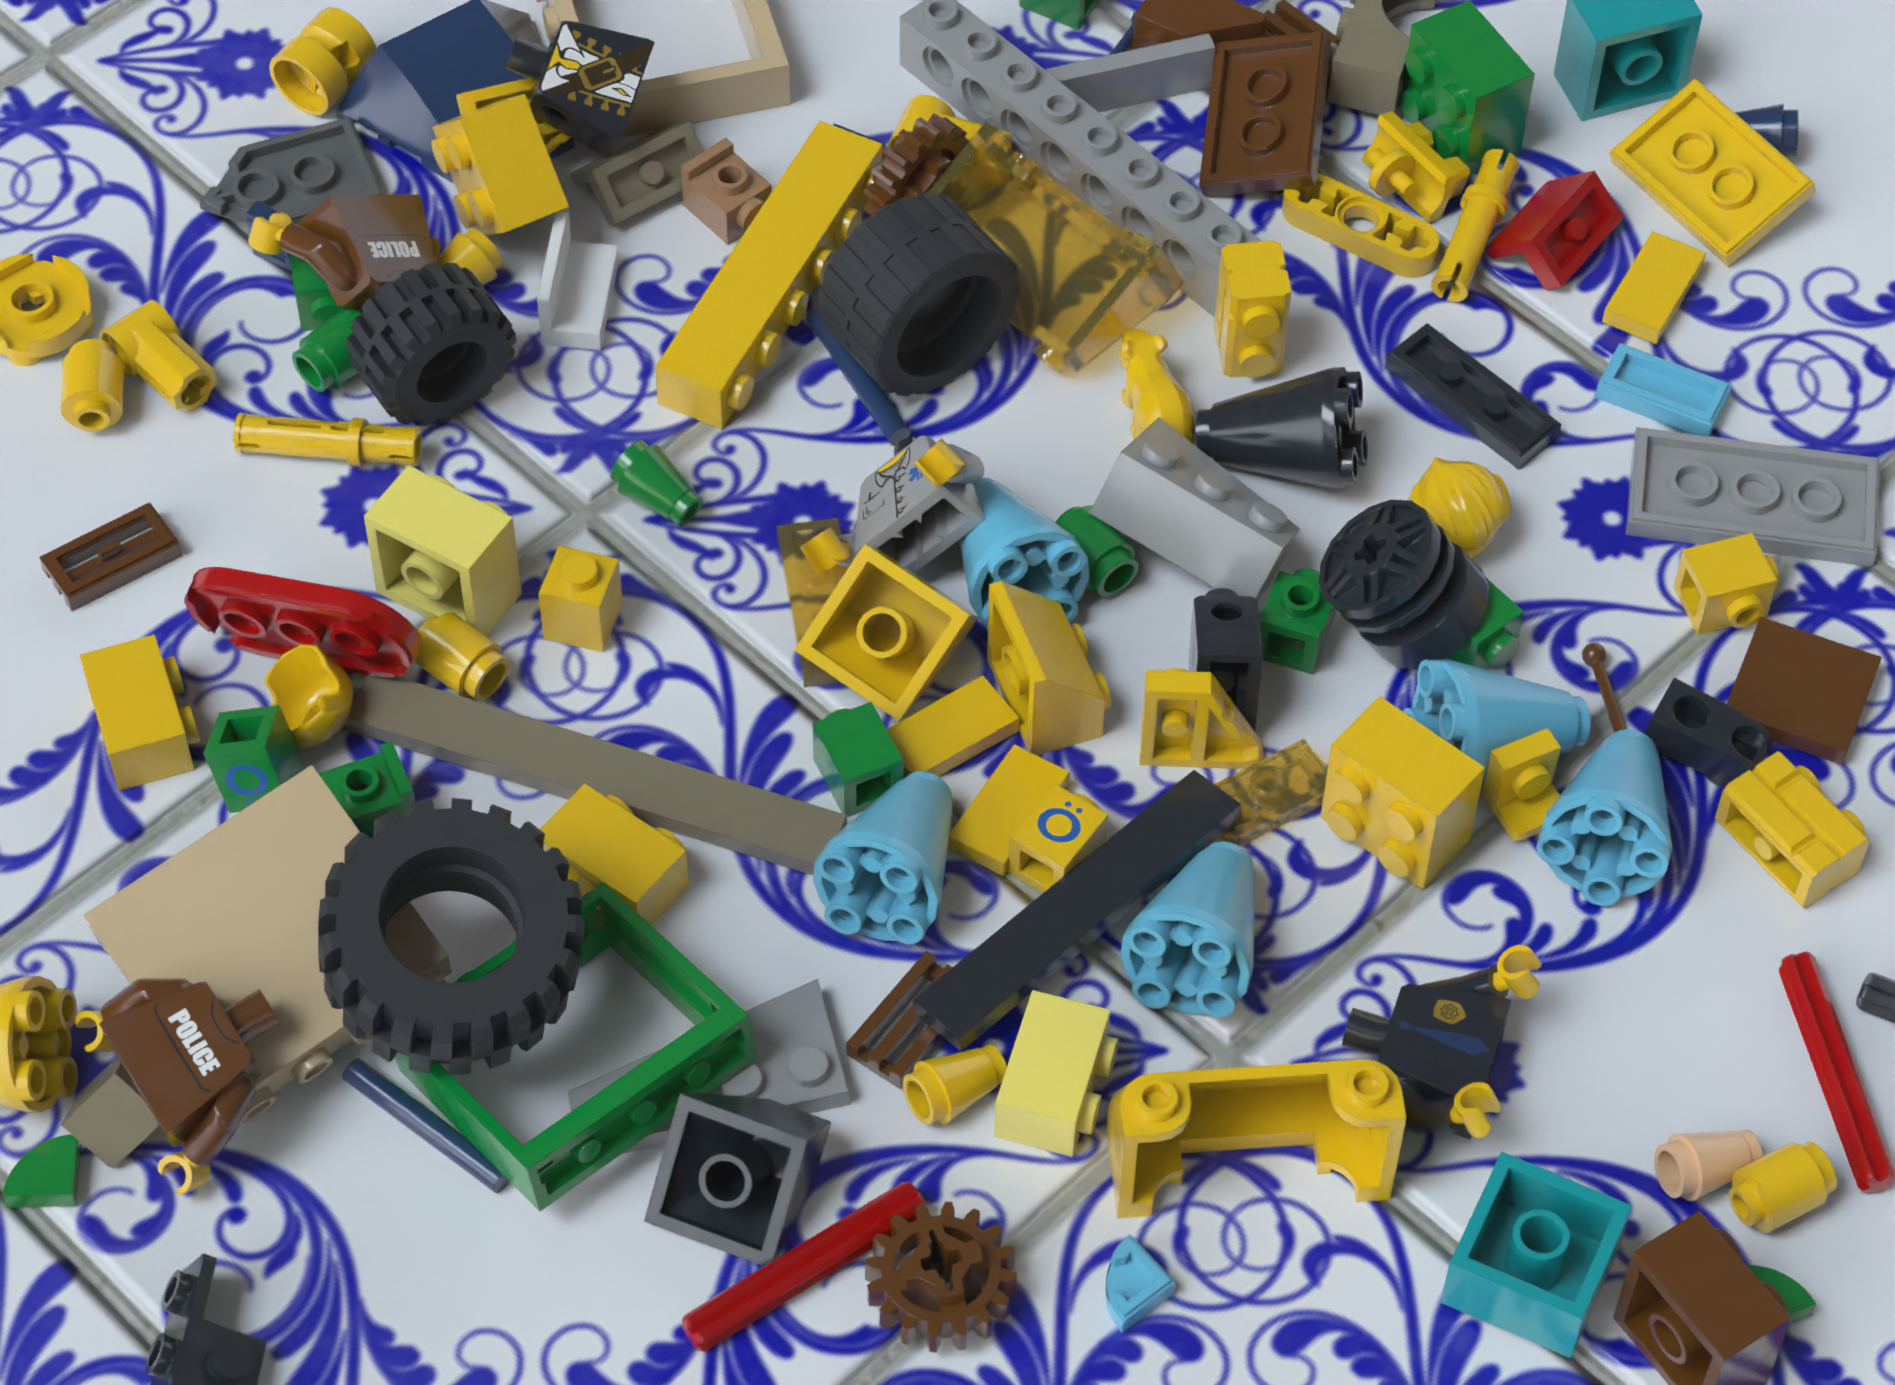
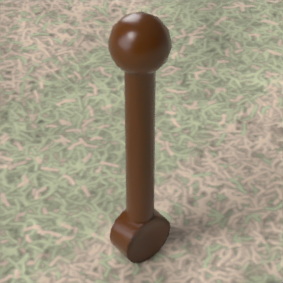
(1595, 656)

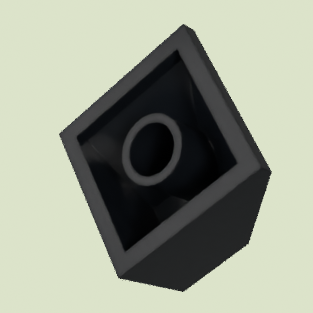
(736, 1172)

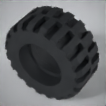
(468, 855)

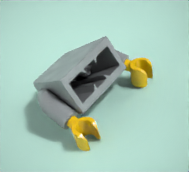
(909, 507)

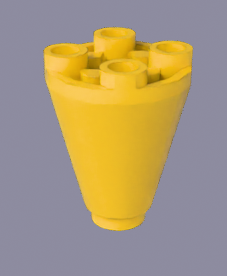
(36, 1044)

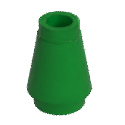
(655, 483)

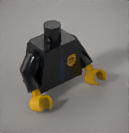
(1447, 1042)

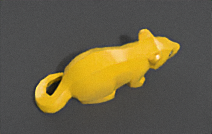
(1151, 387)

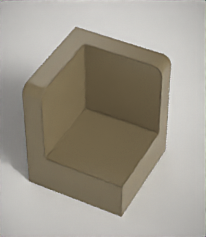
(110, 1115)

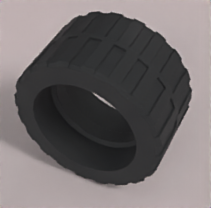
(918, 294)

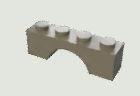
(1370, 59)

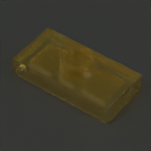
(1275, 791)

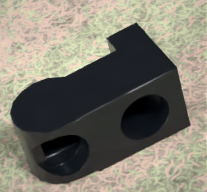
(1707, 734)

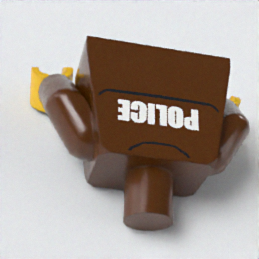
(353, 242)
(185, 1062)

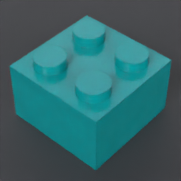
(1625, 53)
(1535, 1254)

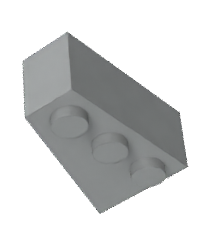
(1194, 512)

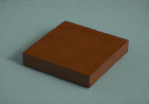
(1804, 688)

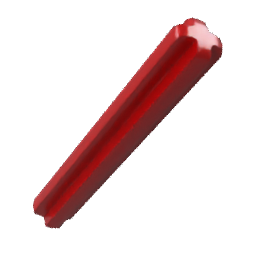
(1837, 1073)
(798, 1268)

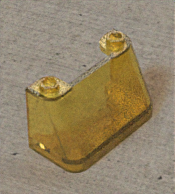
(1075, 266)

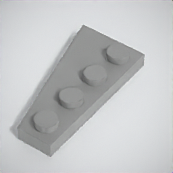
(793, 1066)

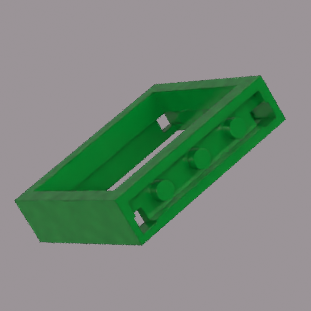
(632, 1104)

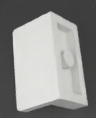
(575, 289)

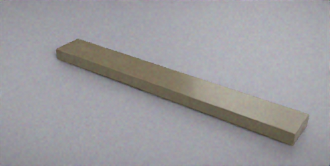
(564, 760)

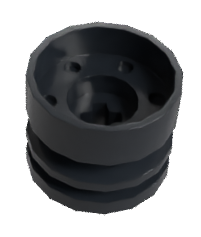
(1403, 583)

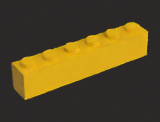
(768, 277)

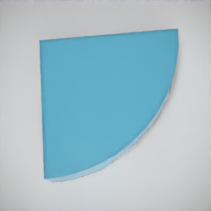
(1135, 1284)

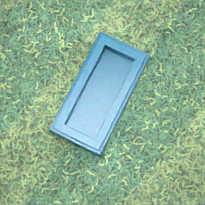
(1663, 390)

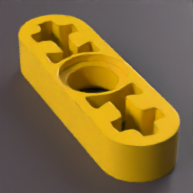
(1369, 245)

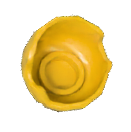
(311, 693)

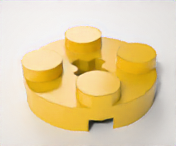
(55, 325)

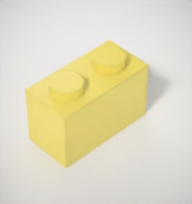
(1054, 1073)

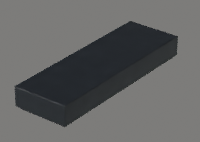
(1473, 396)

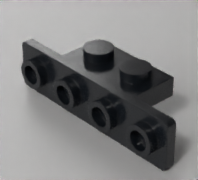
(197, 1349)

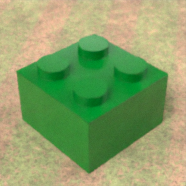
(1466, 86)

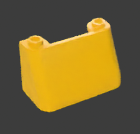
(1341, 1107)

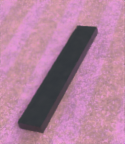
(1076, 910)

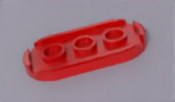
(290, 612)

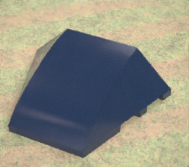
(419, 73)

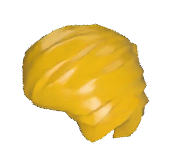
(1463, 500)

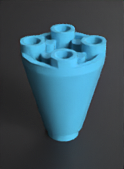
(1021, 549)
(1490, 709)
(1611, 822)
(889, 863)
(1196, 936)

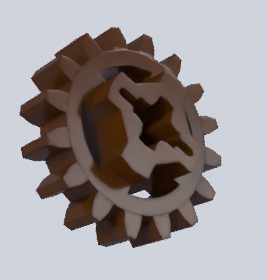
(914, 161)
(917, 1294)

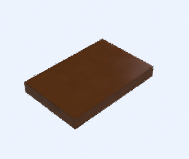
(1265, 114)

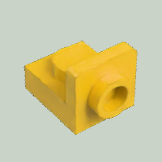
(1521, 784)

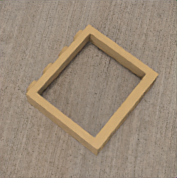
(709, 91)

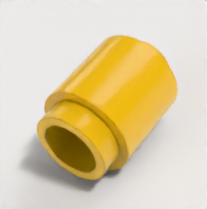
(92, 385)
(461, 656)
(1782, 1186)

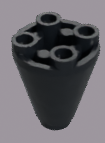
(1291, 429)

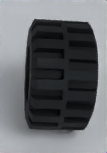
(431, 344)

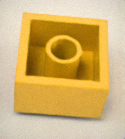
(498, 166)
(1401, 792)

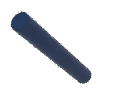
(862, 383)
(423, 1123)

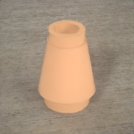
(1704, 1161)

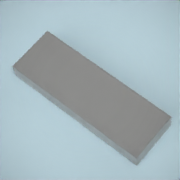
(1141, 73)

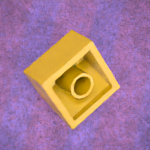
(885, 632)
(1044, 670)

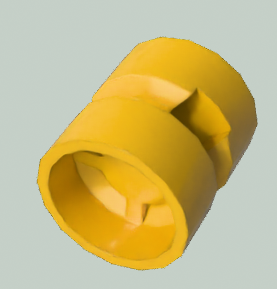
(322, 61)

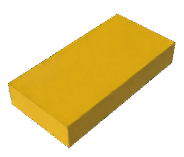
(1654, 287)
(954, 728)
(1001, 806)

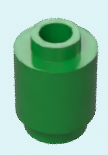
(323, 353)
(1108, 551)

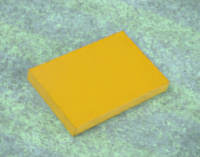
(1712, 172)

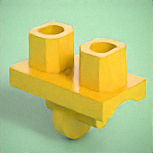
(1409, 166)

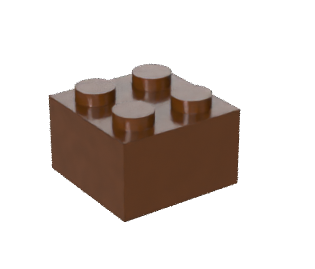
(1701, 1308)

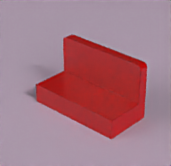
(1559, 227)

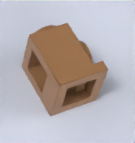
(723, 191)

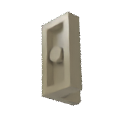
(640, 171)

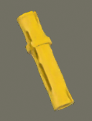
(1482, 207)
(349, 441)

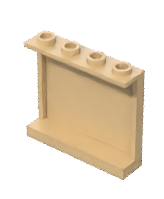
(246, 919)

